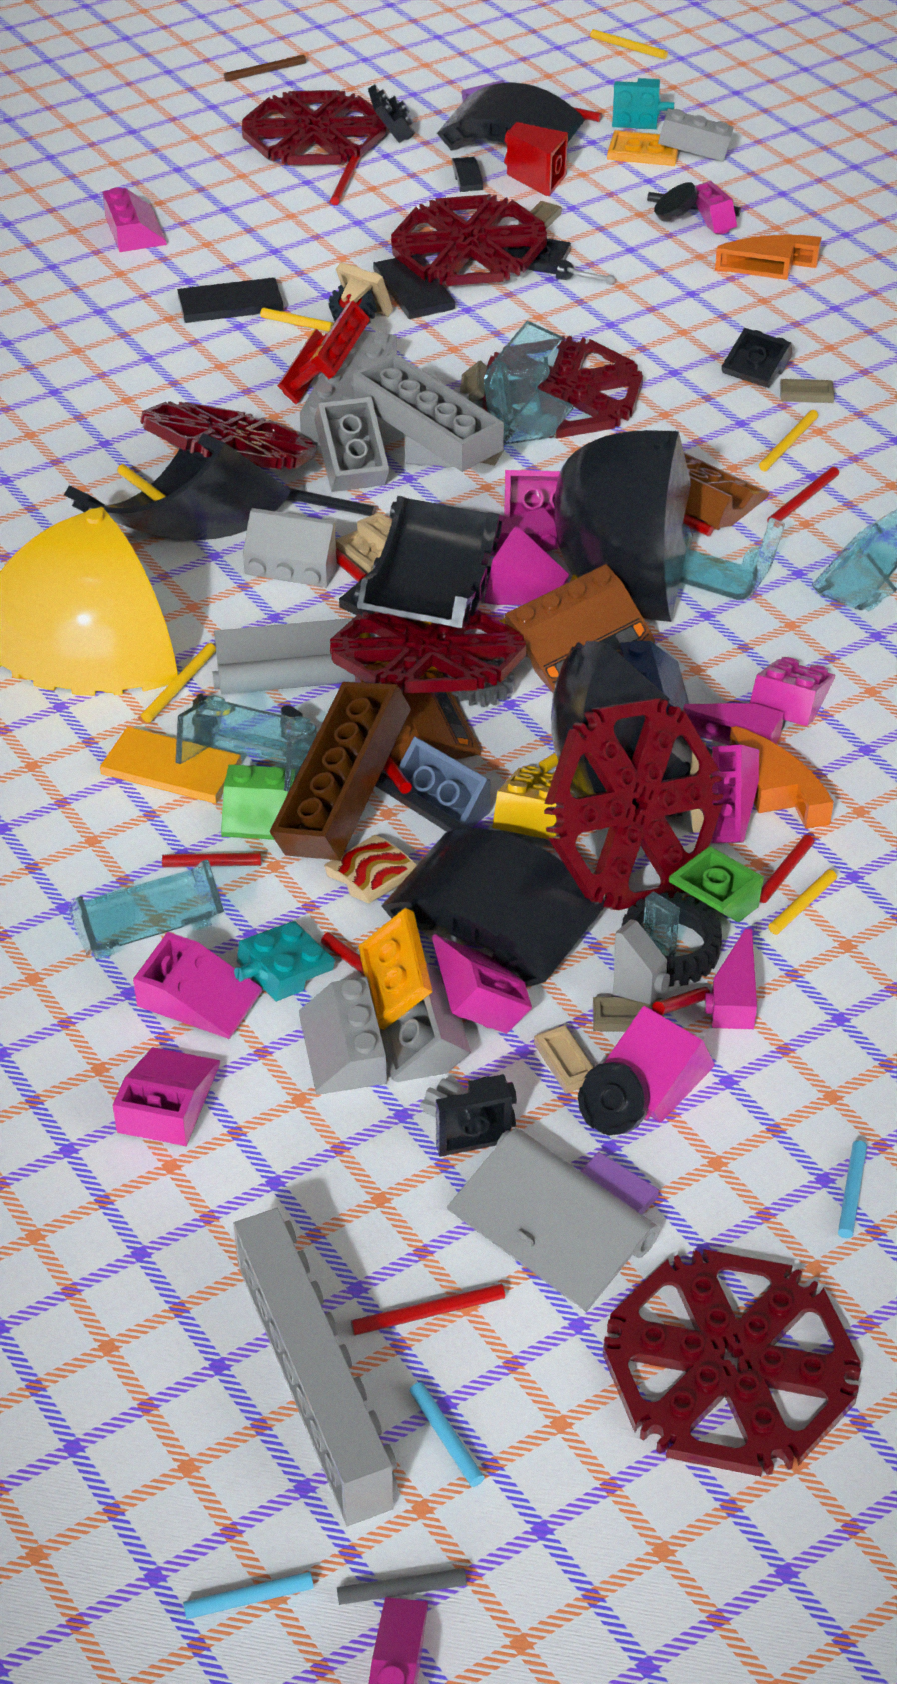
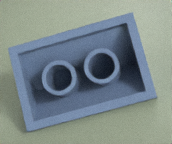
(446, 782)

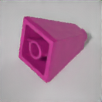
(522, 572)

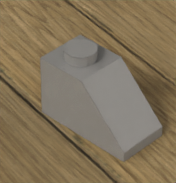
(638, 965)

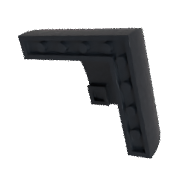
(202, 497)

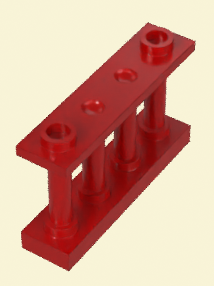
(324, 352)

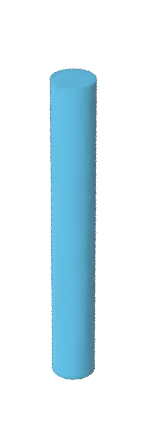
(852, 1189)
(447, 1434)
(248, 1595)

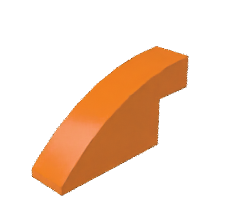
(768, 255)
(785, 781)

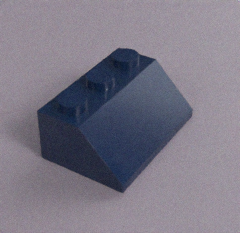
(657, 668)

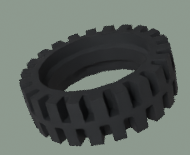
(703, 923)

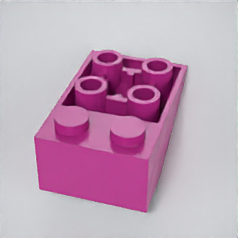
(792, 689)
(480, 986)
(193, 987)
(164, 1095)

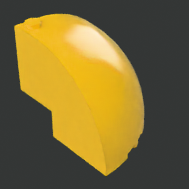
(83, 612)

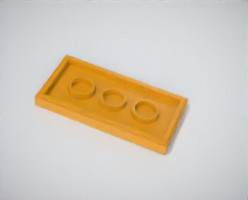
(151, 761)

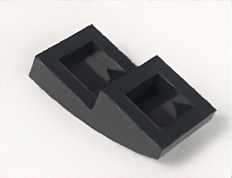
(467, 174)

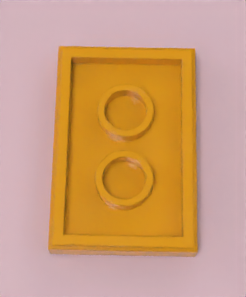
(640, 148)
(395, 968)

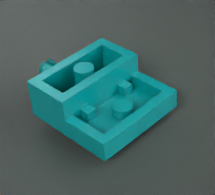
(638, 104)
(282, 960)

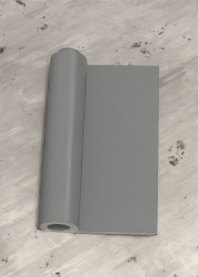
(277, 657)
(552, 1218)

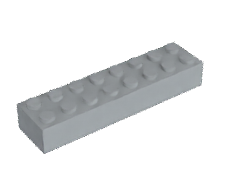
(316, 1367)

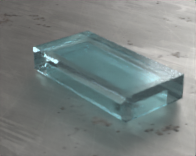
(661, 922)

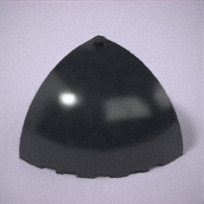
(625, 508)
(595, 678)

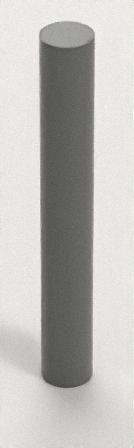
(401, 1586)

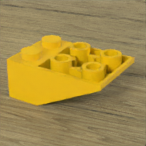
(522, 805)

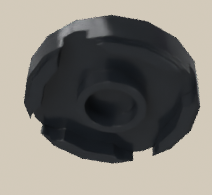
(676, 201)
(613, 1098)

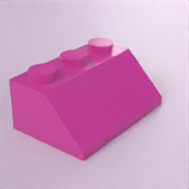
(131, 220)
(529, 491)

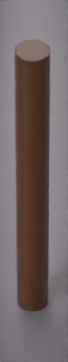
(263, 68)

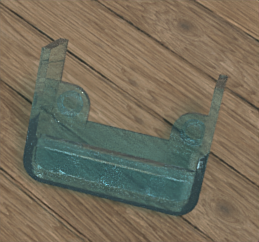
(513, 386)
(863, 567)
(728, 577)
(246, 732)
(146, 910)

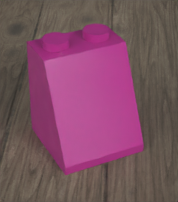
(666, 1057)

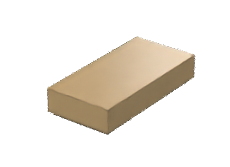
(563, 1057)

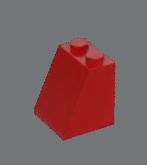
(536, 156)

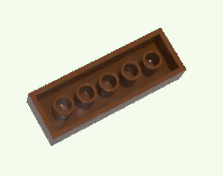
(340, 771)

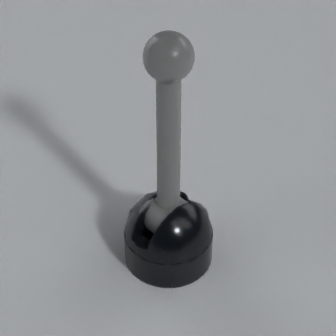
(566, 270)

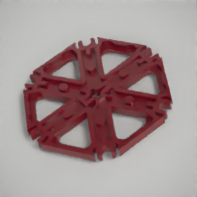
(304, 127)
(475, 239)
(582, 386)
(254, 438)
(417, 649)
(614, 808)
(713, 1378)

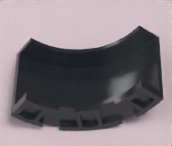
(499, 106)
(432, 563)
(501, 895)

